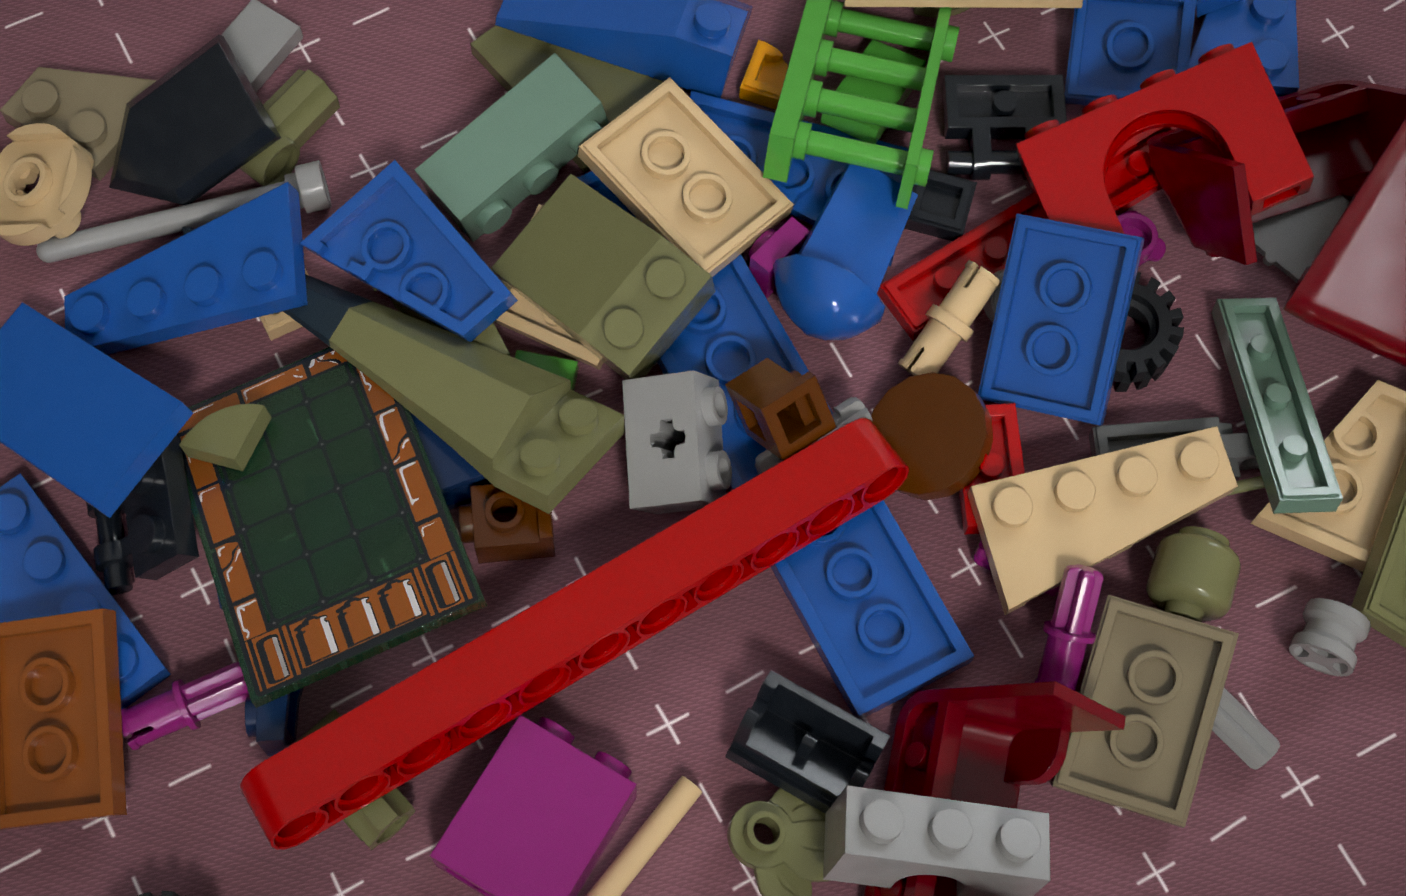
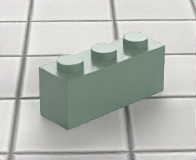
(513, 148)

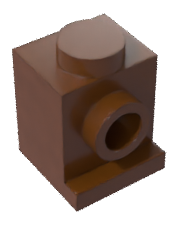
(780, 408)
(524, 537)

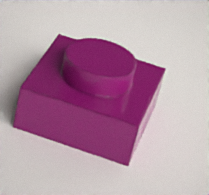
(772, 246)

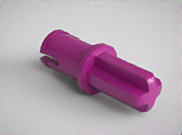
(1070, 626)
(184, 705)

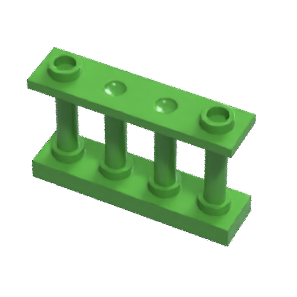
(805, 96)

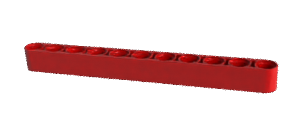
(569, 635)

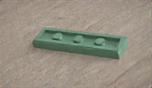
(1276, 406)

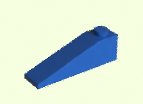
(657, 38)

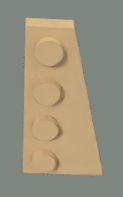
(1093, 508)

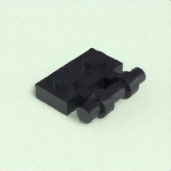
(996, 109)
(157, 522)

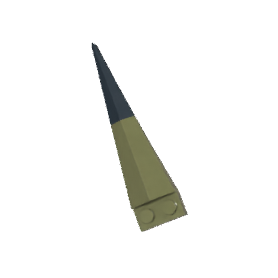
(493, 409)

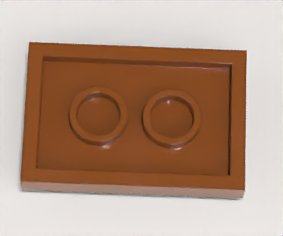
(60, 720)

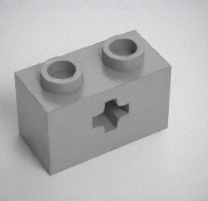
(658, 416)

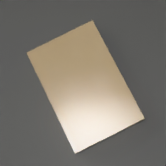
(685, 178)

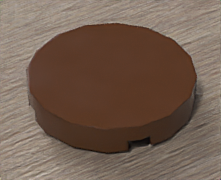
(937, 431)

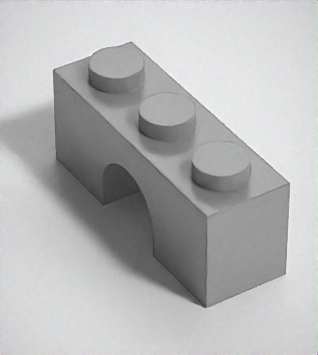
(891, 835)

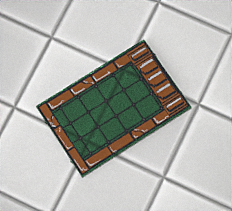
(330, 530)

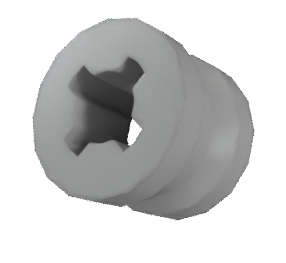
(1329, 637)

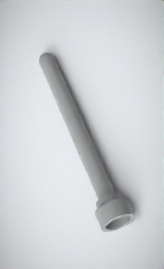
(307, 180)

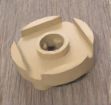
(59, 194)

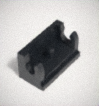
(805, 743)

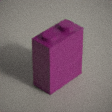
(536, 816)

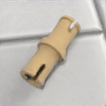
(950, 320)

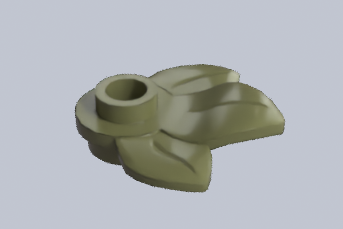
(796, 847)

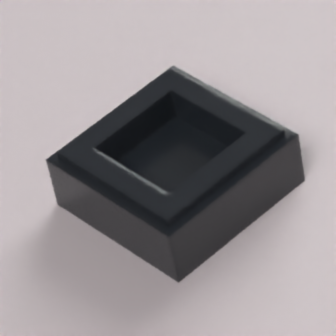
(942, 206)

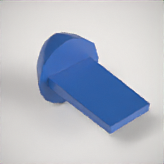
(839, 269)

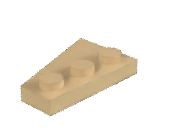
(1366, 459)

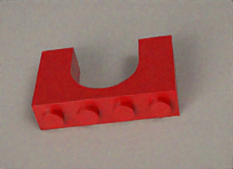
(1219, 99)

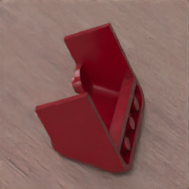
(1339, 131)
(981, 749)

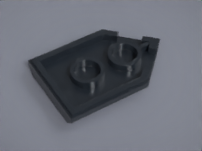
(191, 128)

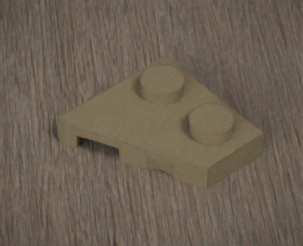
(80, 105)

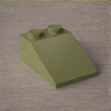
(605, 278)

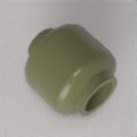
(1194, 574)

